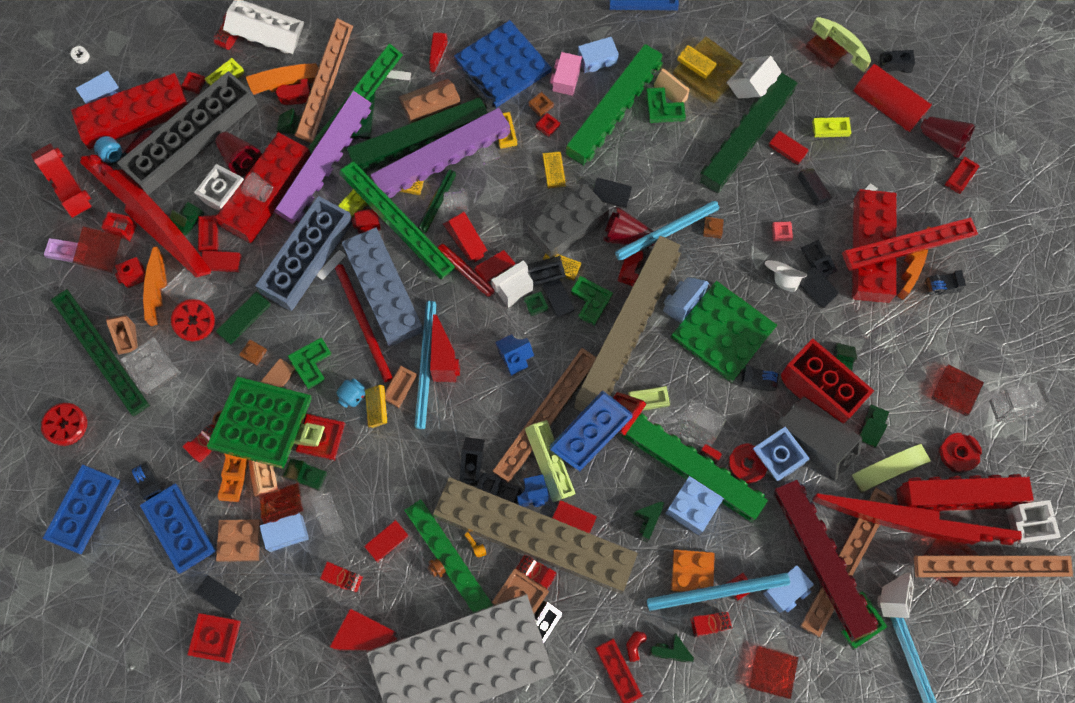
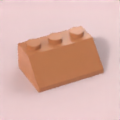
(429, 100)

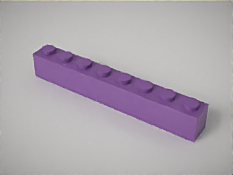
(442, 153)
(322, 158)

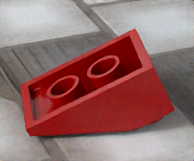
(444, 364)

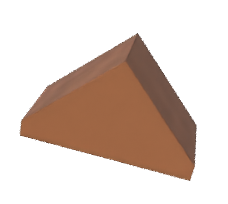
(123, 334)

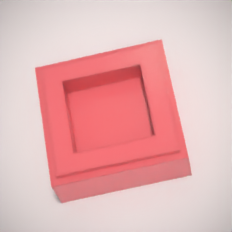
(782, 231)

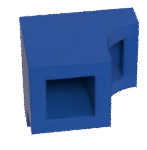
(514, 353)
(534, 493)

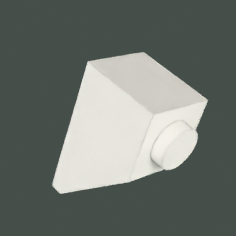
(897, 597)

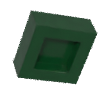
(535, 303)

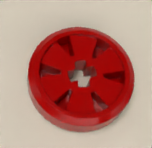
(193, 308)
(54, 418)

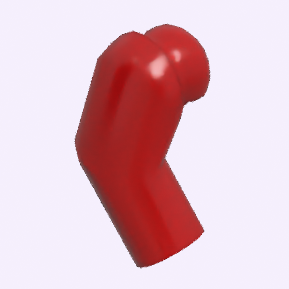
(633, 644)

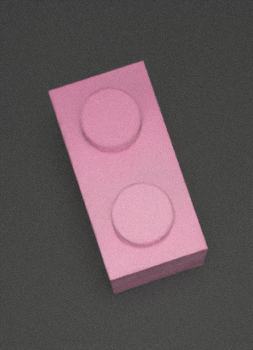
(567, 73)

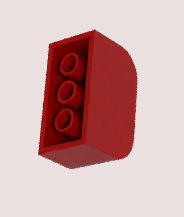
(825, 382)

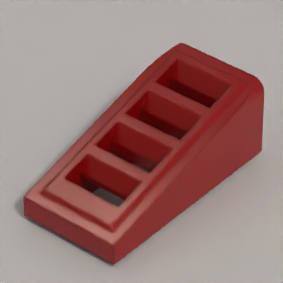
(438, 46)

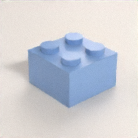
(694, 505)

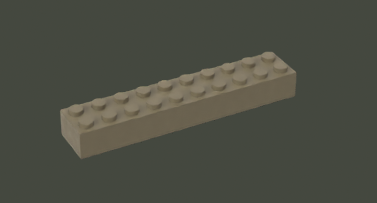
(630, 322)
(535, 535)

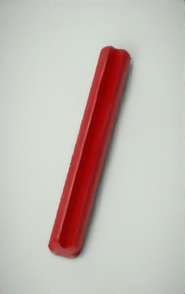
(466, 271)

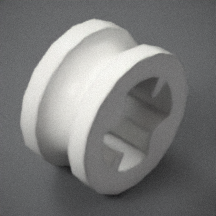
(79, 49)

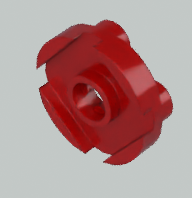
(952, 460)
(737, 466)

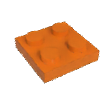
(692, 570)

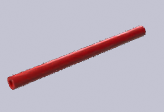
(363, 323)

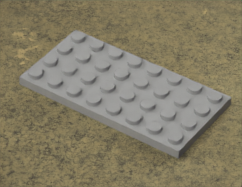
(464, 657)

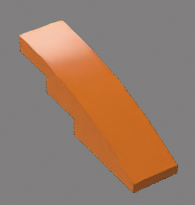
(286, 75)
(913, 271)
(154, 281)
(232, 478)

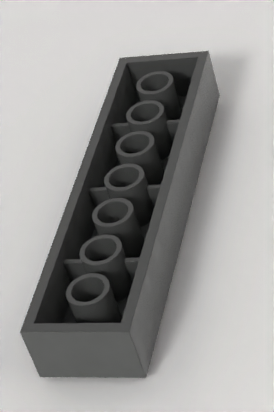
(188, 132)

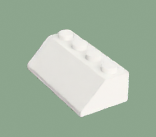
(263, 26)

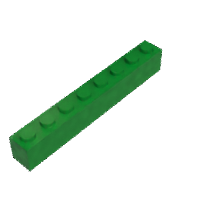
(614, 104)
(687, 462)

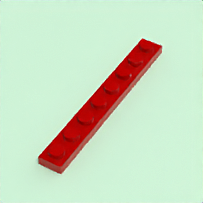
(909, 243)

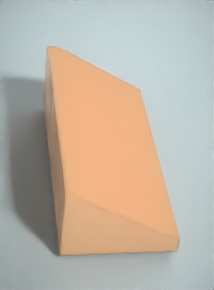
(674, 89)
(262, 478)

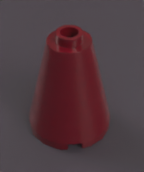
(948, 133)
(237, 153)
(624, 228)

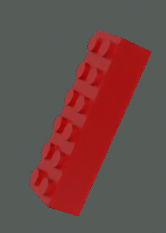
(130, 110)
(277, 166)
(873, 222)
(965, 494)

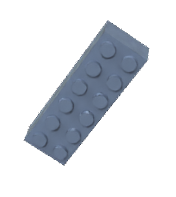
(304, 253)
(382, 287)

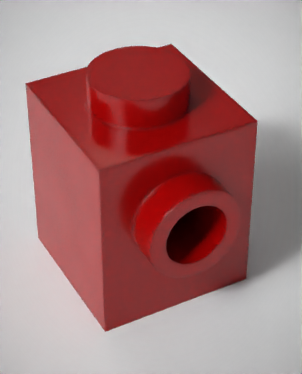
(130, 272)

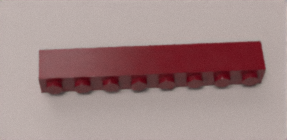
(825, 561)

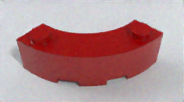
(64, 184)

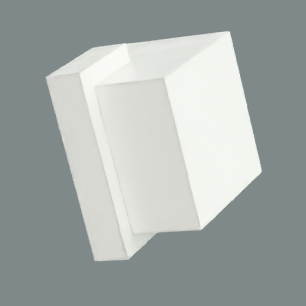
(513, 284)
(1034, 520)

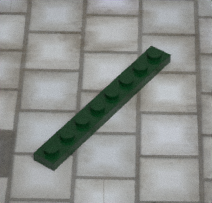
(100, 353)

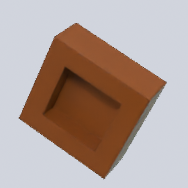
(541, 104)
(713, 227)
(253, 352)

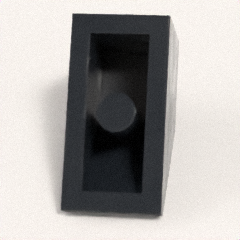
(471, 460)

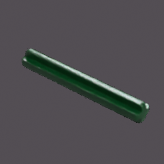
(436, 201)

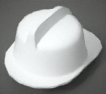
(785, 276)

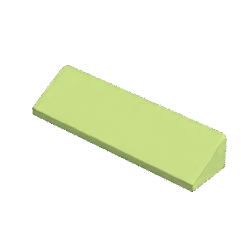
(550, 464)

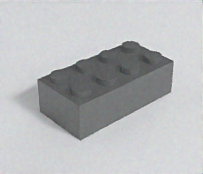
(568, 221)

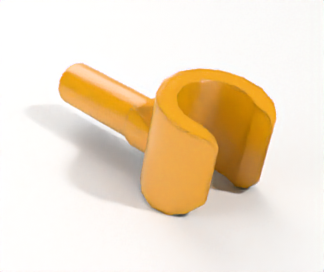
(478, 550)

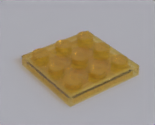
(716, 83)

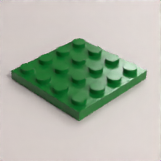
(723, 331)
(259, 422)

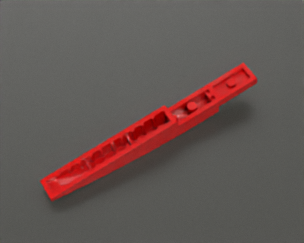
(147, 214)
(917, 521)

